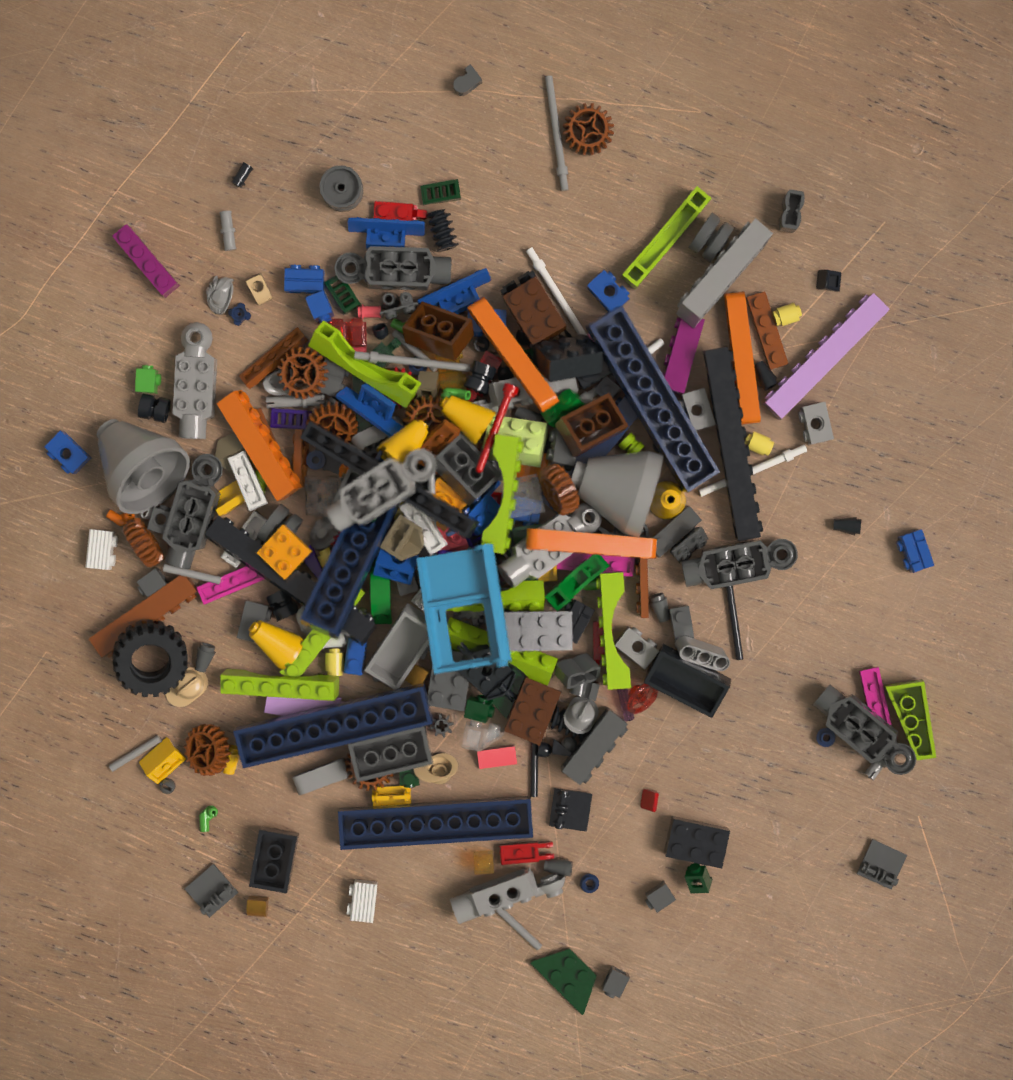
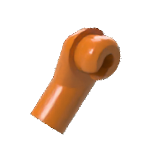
(121, 519)

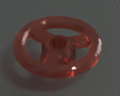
(639, 694)

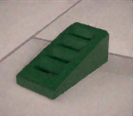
(455, 183)
(351, 306)

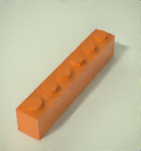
(259, 445)

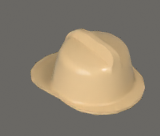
(189, 688)
(440, 771)

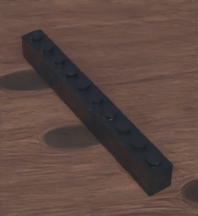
(732, 444)
(363, 462)
(297, 585)

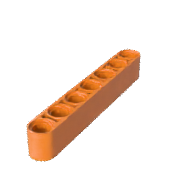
(513, 354)
(742, 356)
(591, 543)

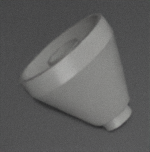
(139, 465)
(620, 487)

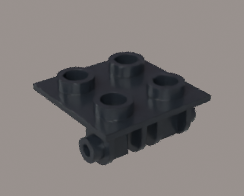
(570, 810)

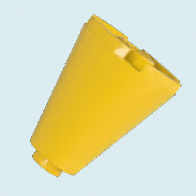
(467, 416)
(404, 441)
(660, 505)
(276, 643)

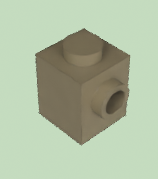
(429, 386)

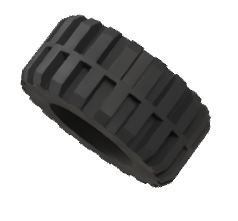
(156, 681)

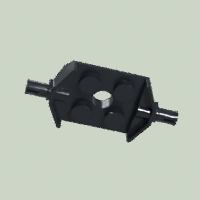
(491, 684)

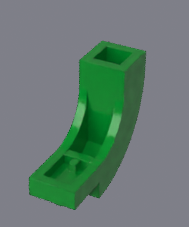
(576, 581)
(380, 598)

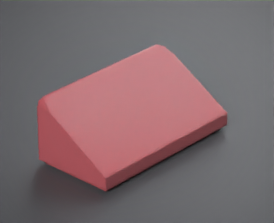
(497, 757)

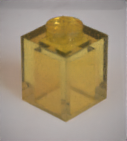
(483, 862)

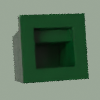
(409, 779)
(698, 874)

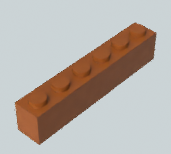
(152, 608)

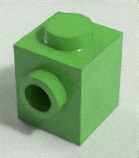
(147, 380)

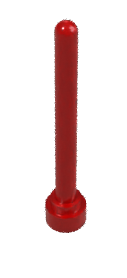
(509, 392)

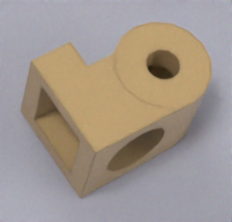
(259, 289)

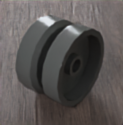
(346, 178)
(712, 238)
(276, 520)

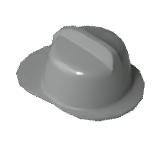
(580, 715)

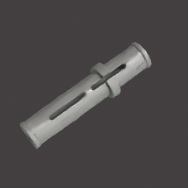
(291, 401)

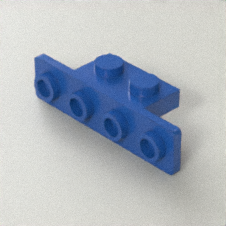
(386, 232)
(458, 295)
(372, 407)
(483, 510)

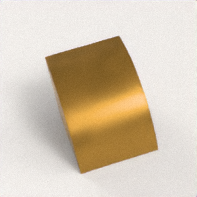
(417, 675)
(257, 906)

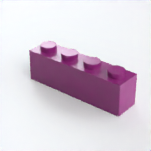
(146, 260)
(682, 354)

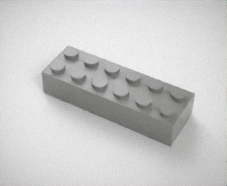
(727, 269)

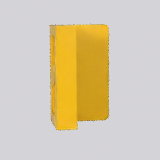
(229, 499)
(161, 761)

